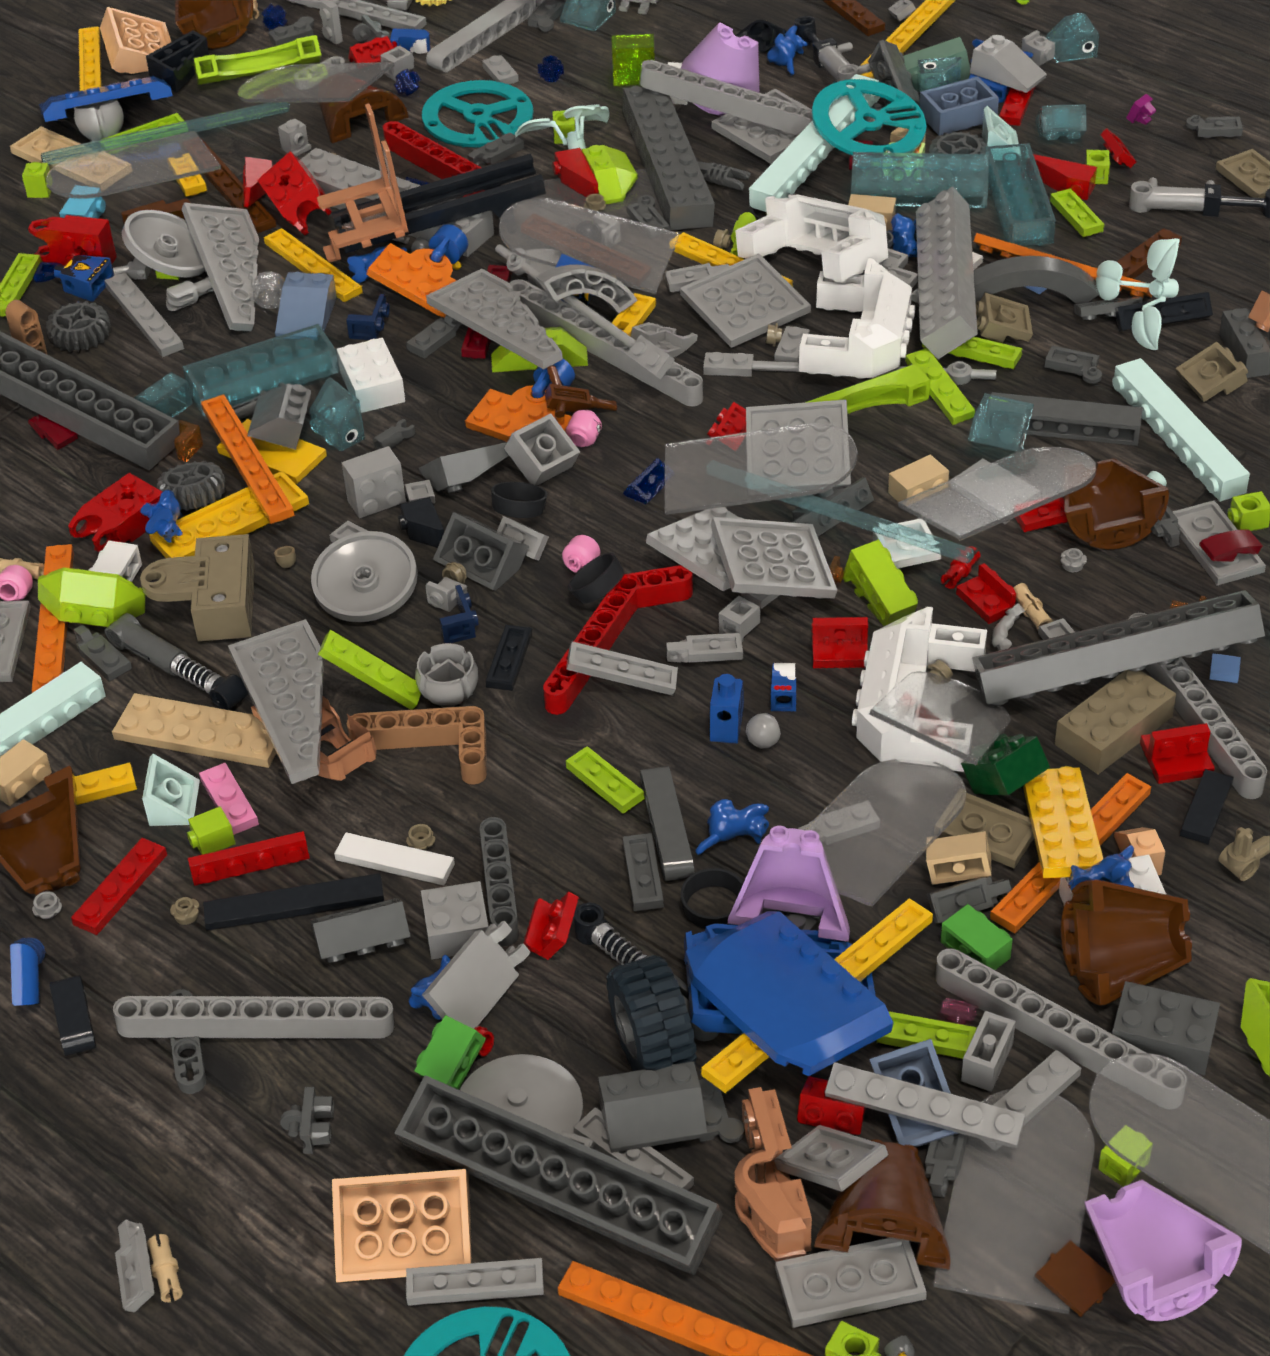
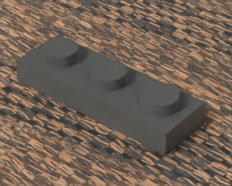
(643, 872)

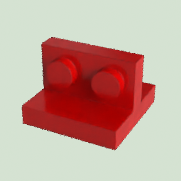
(839, 642)
(1178, 753)

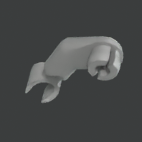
(1001, 630)

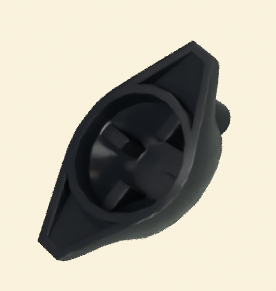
(763, 32)

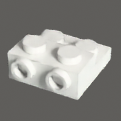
(906, 554)

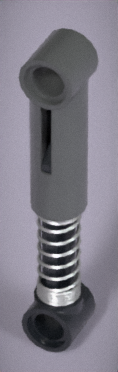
(129, 634)
(594, 929)

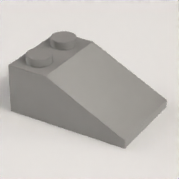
(1005, 64)

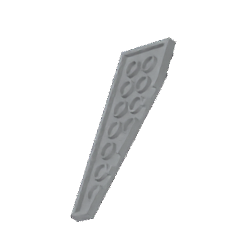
(229, 254)
(497, 313)
(287, 691)

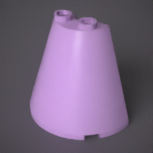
(725, 59)
(792, 877)
(1161, 1250)

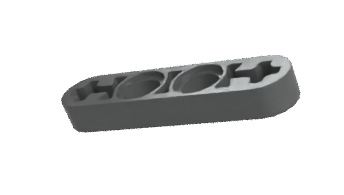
(195, 1061)

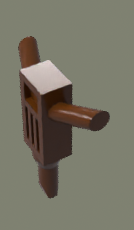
(571, 398)

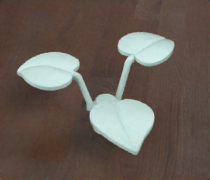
(575, 138)
(1161, 260)

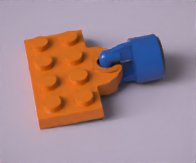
(422, 270)
(503, 414)

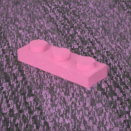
(227, 794)

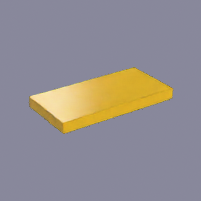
(292, 462)

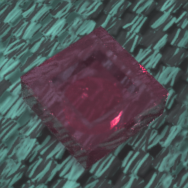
(958, 1010)

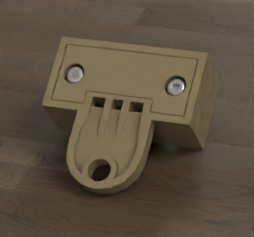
(216, 582)

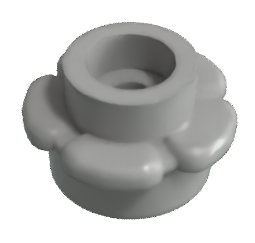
(1073, 560)
(46, 905)

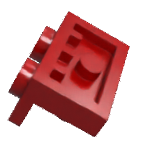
(370, 51)
(731, 422)
(987, 594)
(550, 925)
(829, 1112)

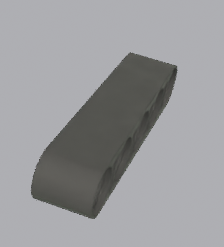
(667, 823)
(499, 876)

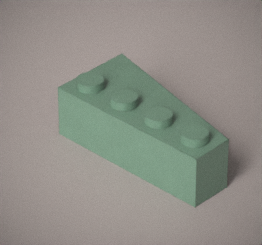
(947, 49)

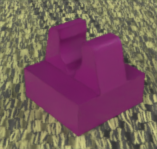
(1140, 110)

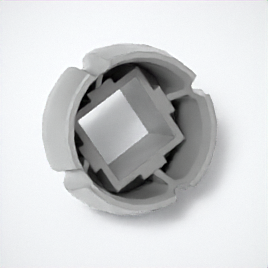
(99, 119)
(446, 675)

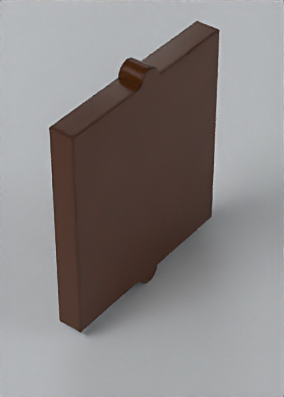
(1075, 1278)

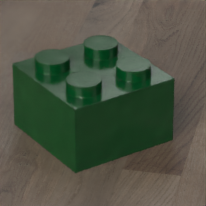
(1007, 765)

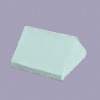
(996, 130)
(169, 793)

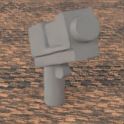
(134, 270)

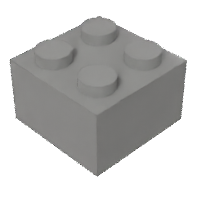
(542, 450)
(373, 482)
(453, 916)

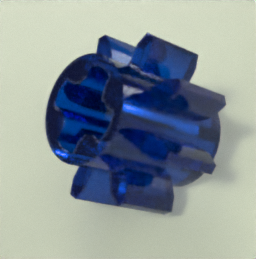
(274, 17)
(550, 68)
(407, 82)

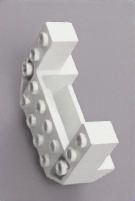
(837, 231)
(876, 339)
(894, 653)

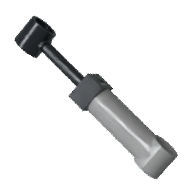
(827, 52)
(1150, 196)

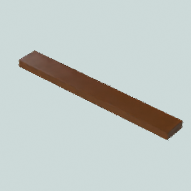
(232, 190)

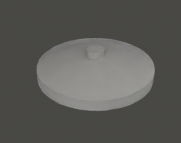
(162, 243)
(364, 576)
(530, 1089)

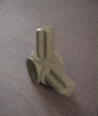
(1242, 855)

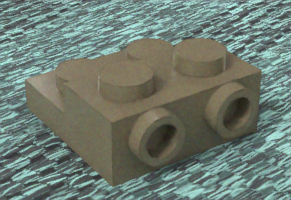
(1003, 318)
(1212, 372)

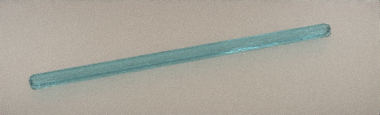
(196, 125)
(883, 527)

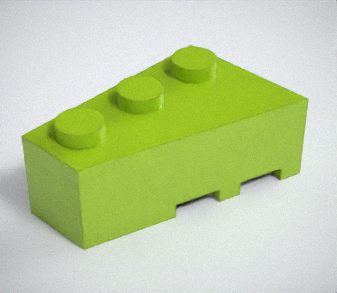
(879, 582)

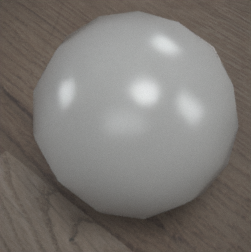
(763, 730)

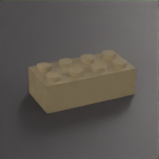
(1114, 719)

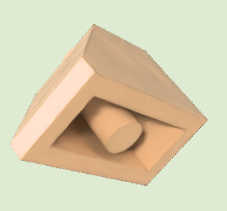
(1145, 843)

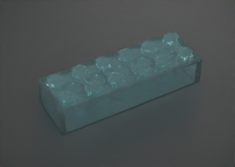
(920, 176)
(1020, 195)
(262, 366)

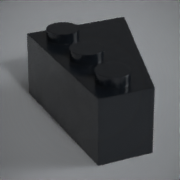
(176, 60)

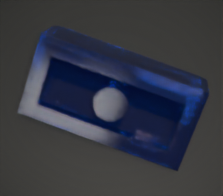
(647, 483)

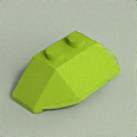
(612, 172)
(571, 348)
(89, 596)
(1256, 1019)

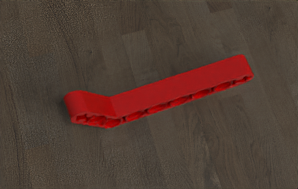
(425, 152)
(609, 620)

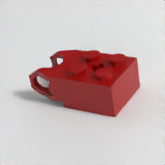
(292, 190)
(73, 237)
(116, 512)

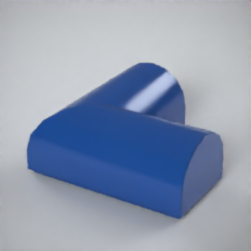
(25, 958)

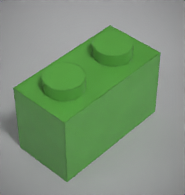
(976, 937)
(450, 1052)

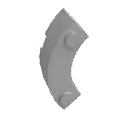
(586, 279)

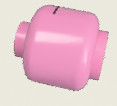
(583, 428)
(580, 552)
(15, 583)

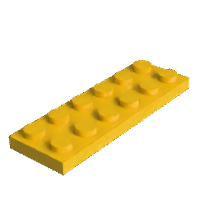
(229, 516)
(1062, 822)

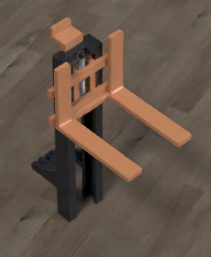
(384, 217)

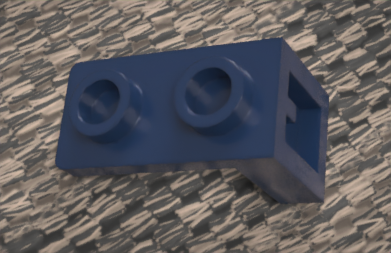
(368, 327)
(462, 625)

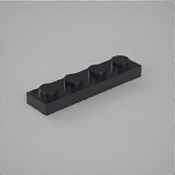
(1171, 311)

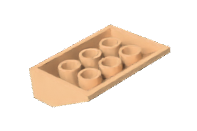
(130, 39)
(400, 1223)

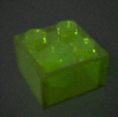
(628, 55)

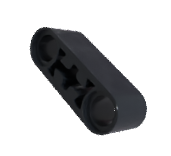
(72, 1015)

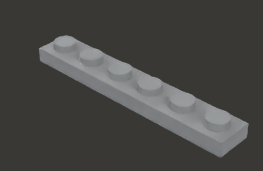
(144, 314)
(925, 1105)

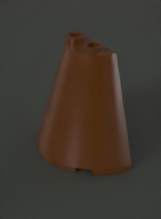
(217, 20)
(338, 113)
(1116, 506)
(42, 837)
(1122, 936)
(891, 1203)

